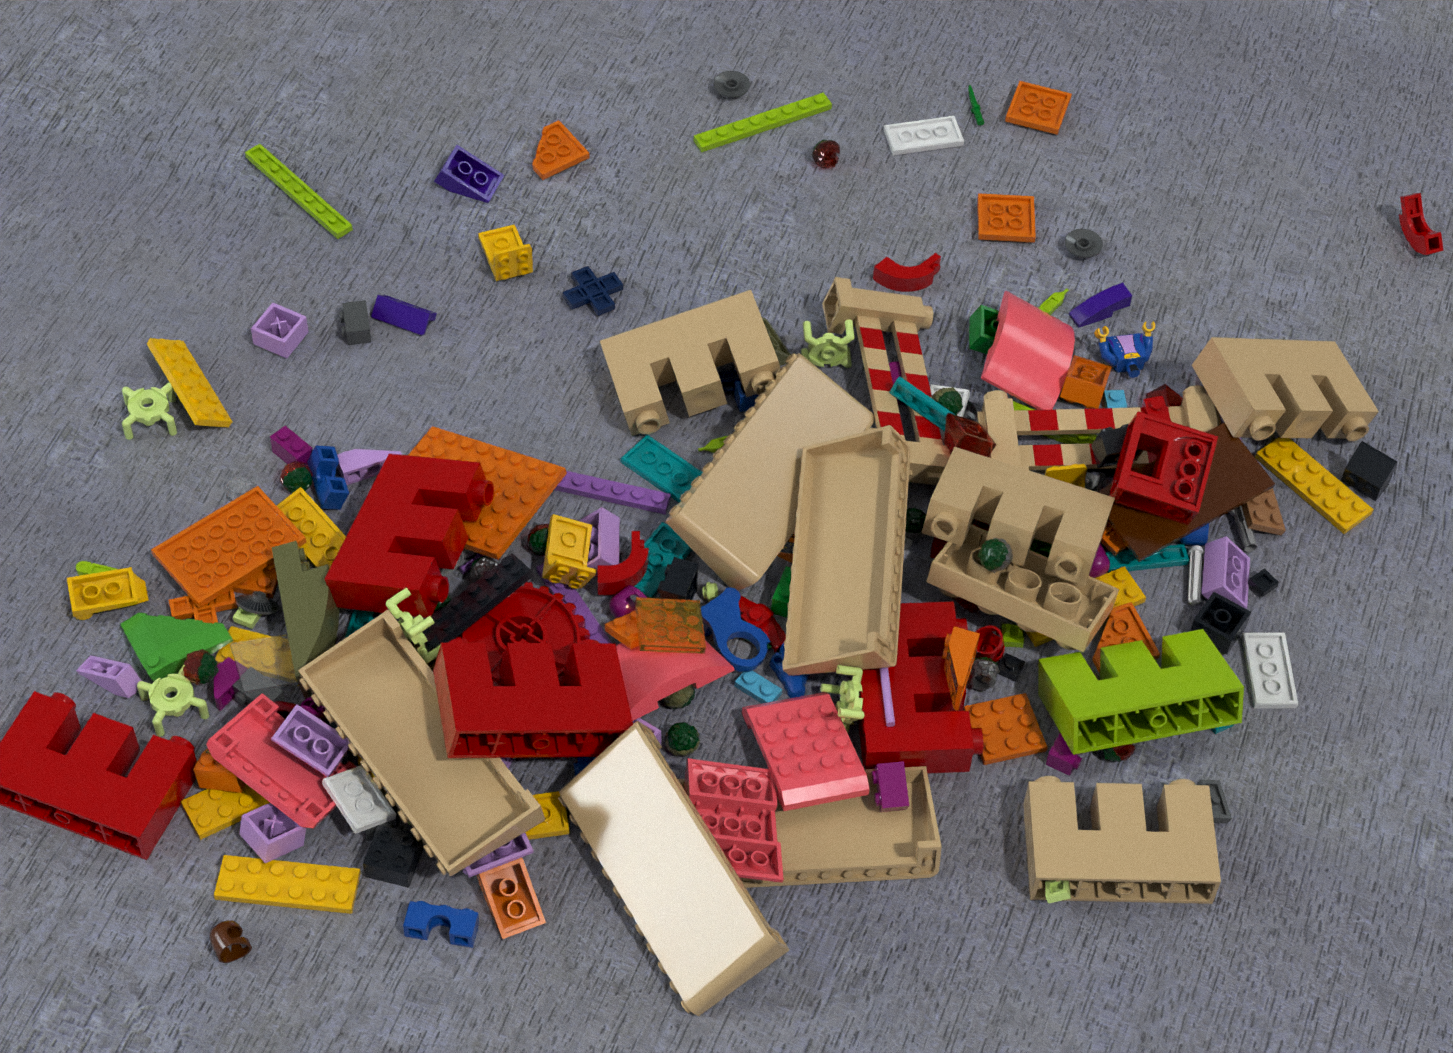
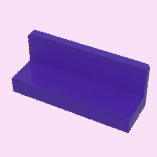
(402, 314)

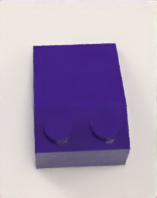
(468, 176)

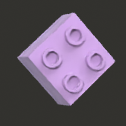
(279, 330)
(271, 832)

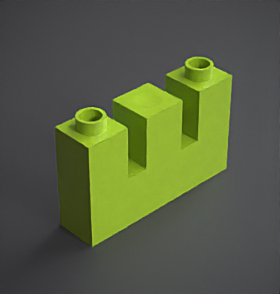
(1136, 696)

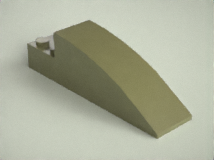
(307, 606)

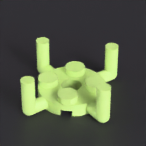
(828, 348)
(148, 415)
(412, 627)
(850, 705)
(170, 706)

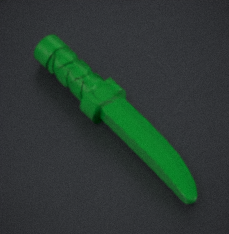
(975, 107)

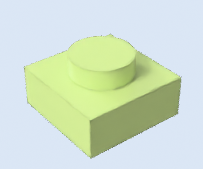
(246, 618)
(1057, 891)

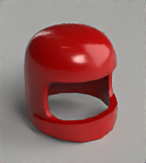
(989, 644)

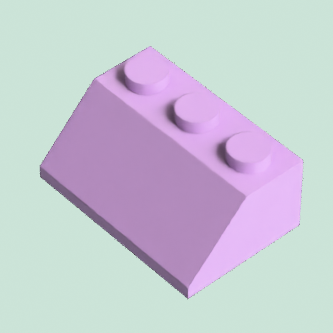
(604, 538)
(1226, 571)
(311, 741)
(509, 852)

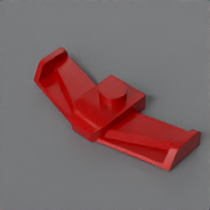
(762, 617)

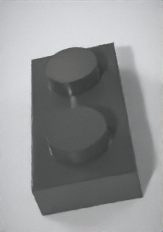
(1219, 804)

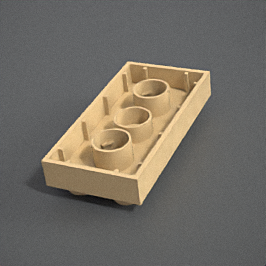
(1024, 593)

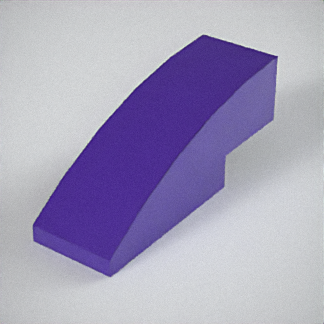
(1101, 305)

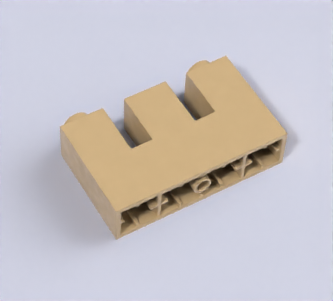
(688, 351)
(1284, 388)
(1019, 509)
(1118, 855)

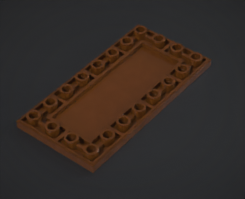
(1231, 482)

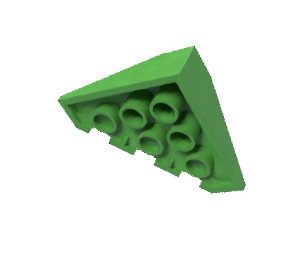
(165, 641)

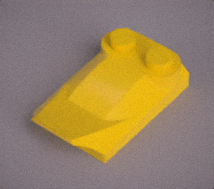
(105, 592)

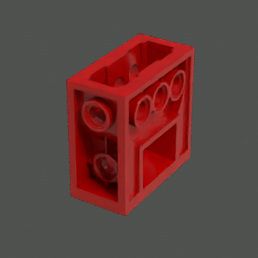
(1181, 458)

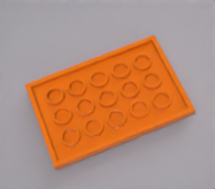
(226, 546)

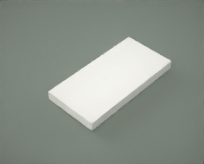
(923, 135)
(1269, 670)

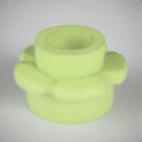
(710, 591)

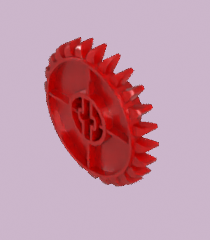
(529, 617)

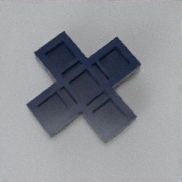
(593, 290)

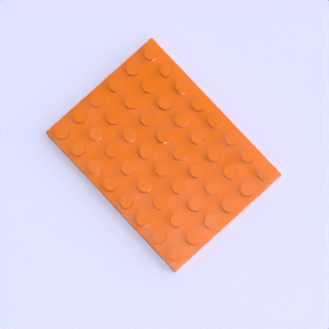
(518, 482)

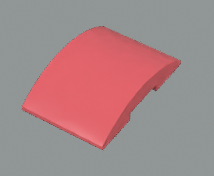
(1029, 353)
(656, 675)
(740, 813)

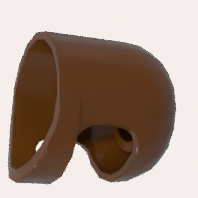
(228, 934)

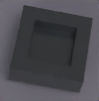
(1263, 582)
(1010, 667)

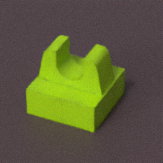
(1012, 635)

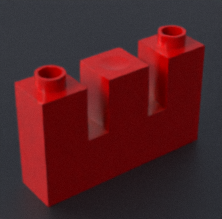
(408, 533)
(530, 709)
(926, 724)
(88, 784)

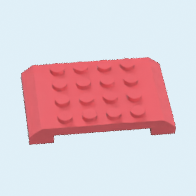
(807, 751)
(269, 769)

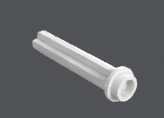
(1195, 571)

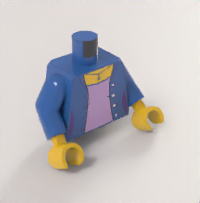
(1128, 351)

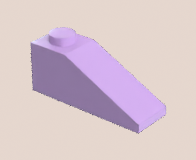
(361, 464)
(111, 675)

